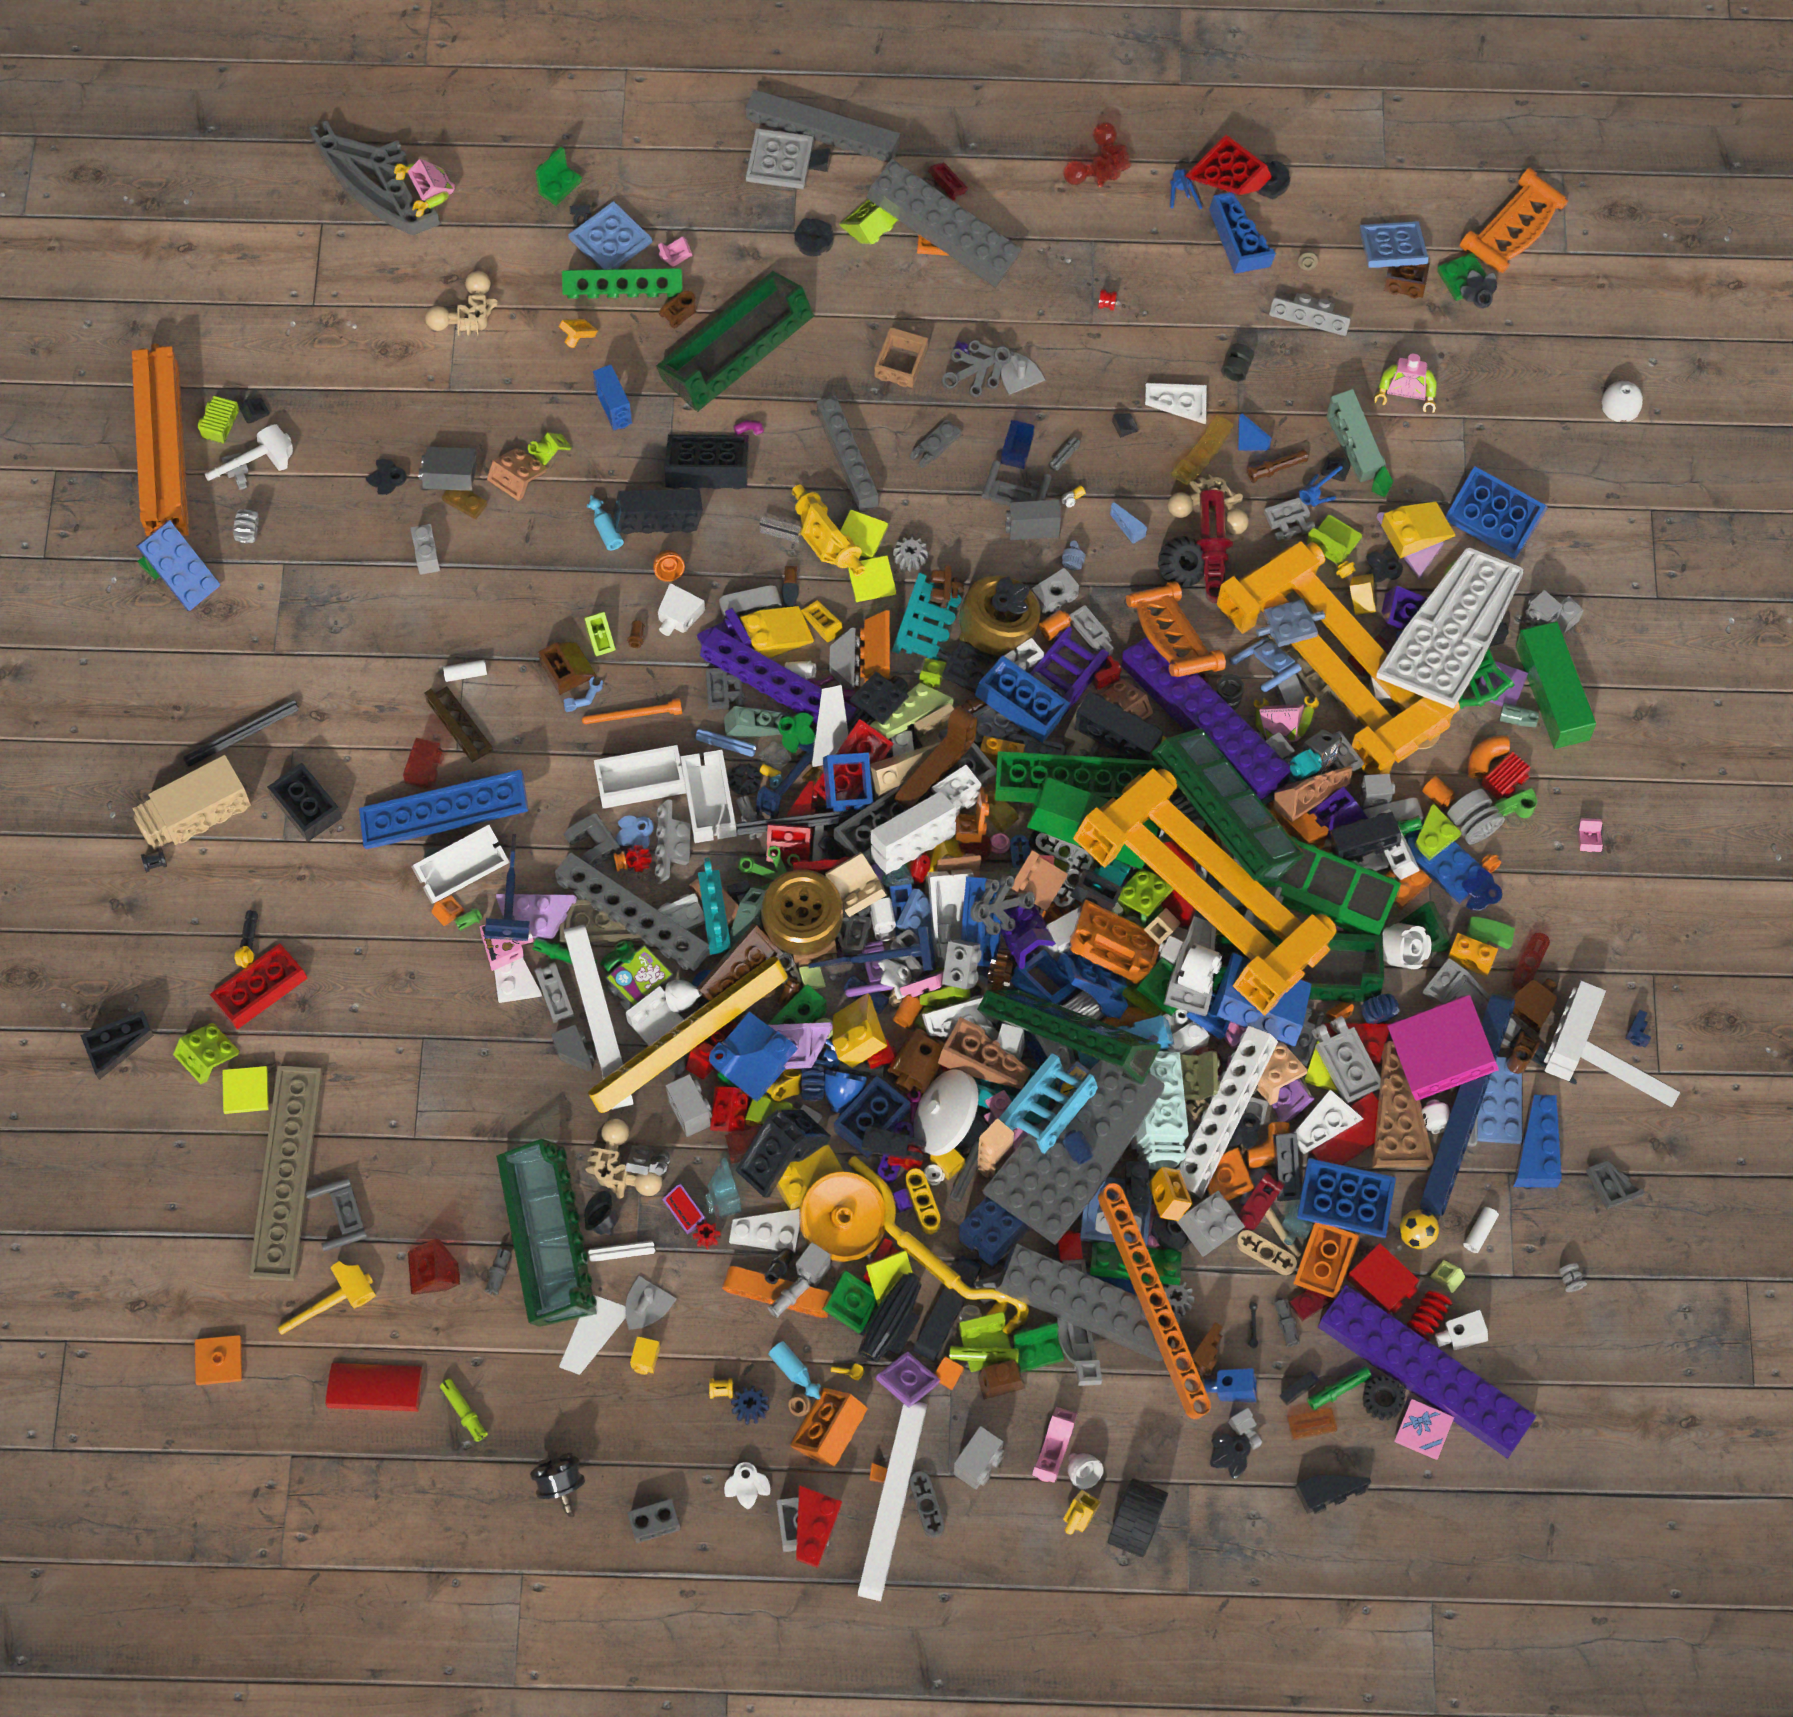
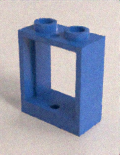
(612, 397)
(843, 759)
(1026, 983)

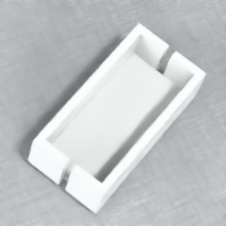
(640, 776)
(708, 796)
(913, 832)
(460, 864)
(947, 901)
(1573, 1030)

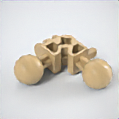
(469, 318)
(1182, 504)
(614, 1134)

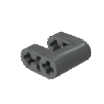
(597, 830)

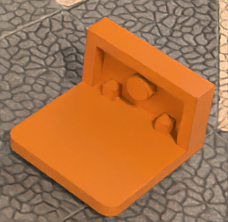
(972, 827)

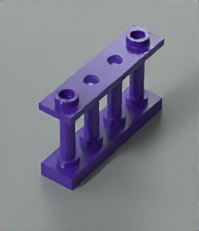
(1084, 676)

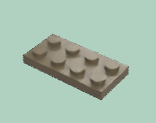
(598, 924)

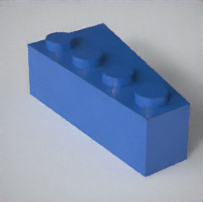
(1238, 234)
(1540, 1149)

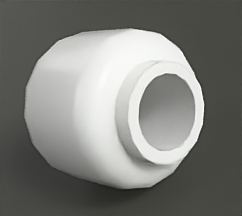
(1436, 1116)

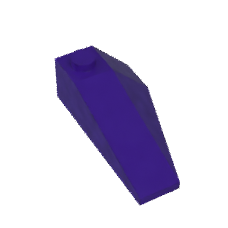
(1401, 606)

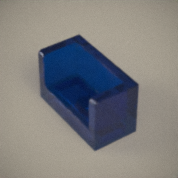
(1017, 444)

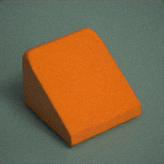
(447, 910)
(1342, 1009)
(949, 1373)

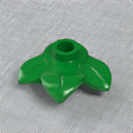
(799, 733)
(623, 951)

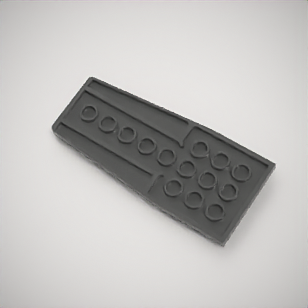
(1051, 1187)

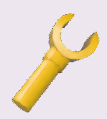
(855, 1373)

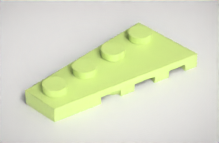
(920, 703)

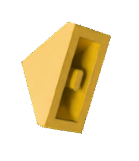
(1363, 594)

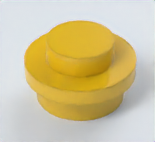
(1345, 569)
(244, 956)

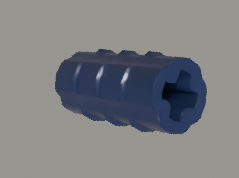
(879, 1000)

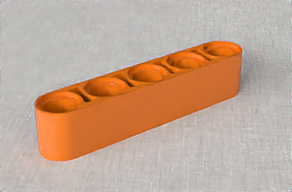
(754, 1286)

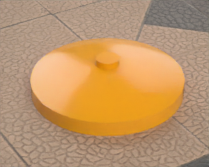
(843, 1216)

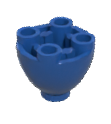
(842, 1089)

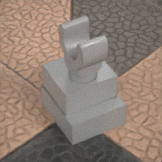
(1244, 1424)

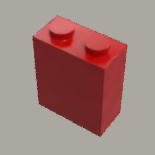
(1383, 1280)

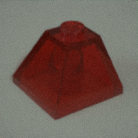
(432, 1268)

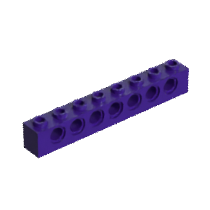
(770, 673)

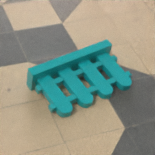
(921, 627)
(714, 909)

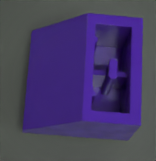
(1338, 810)

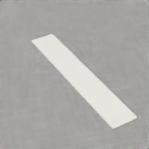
(1629, 1074)

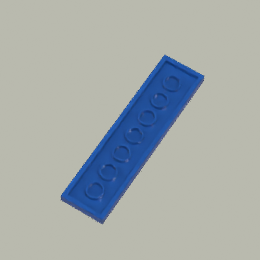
(443, 809)

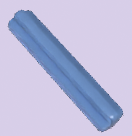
(726, 742)

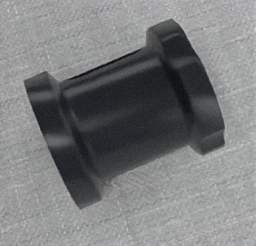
(153, 860)

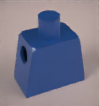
(1241, 1389)

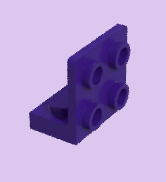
(730, 626)

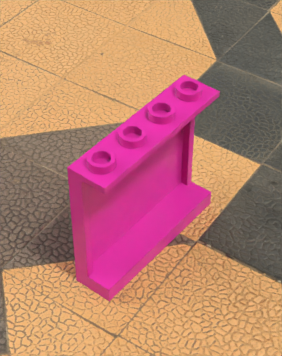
(1442, 1047)

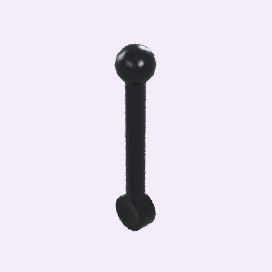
(1253, 1342)

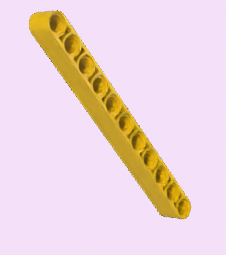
(687, 1034)

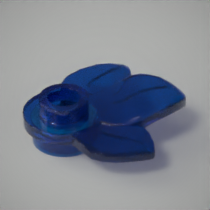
(1479, 890)

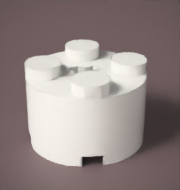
(1406, 945)
(1199, 968)

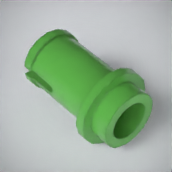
(468, 919)

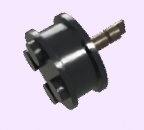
(557, 1479)

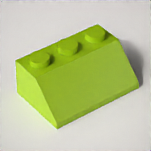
(868, 223)

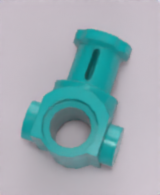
(1304, 765)

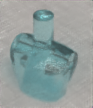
(1296, 1226)

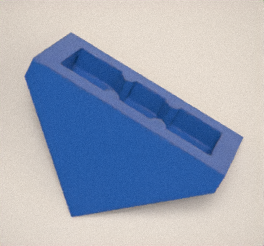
(1251, 436)

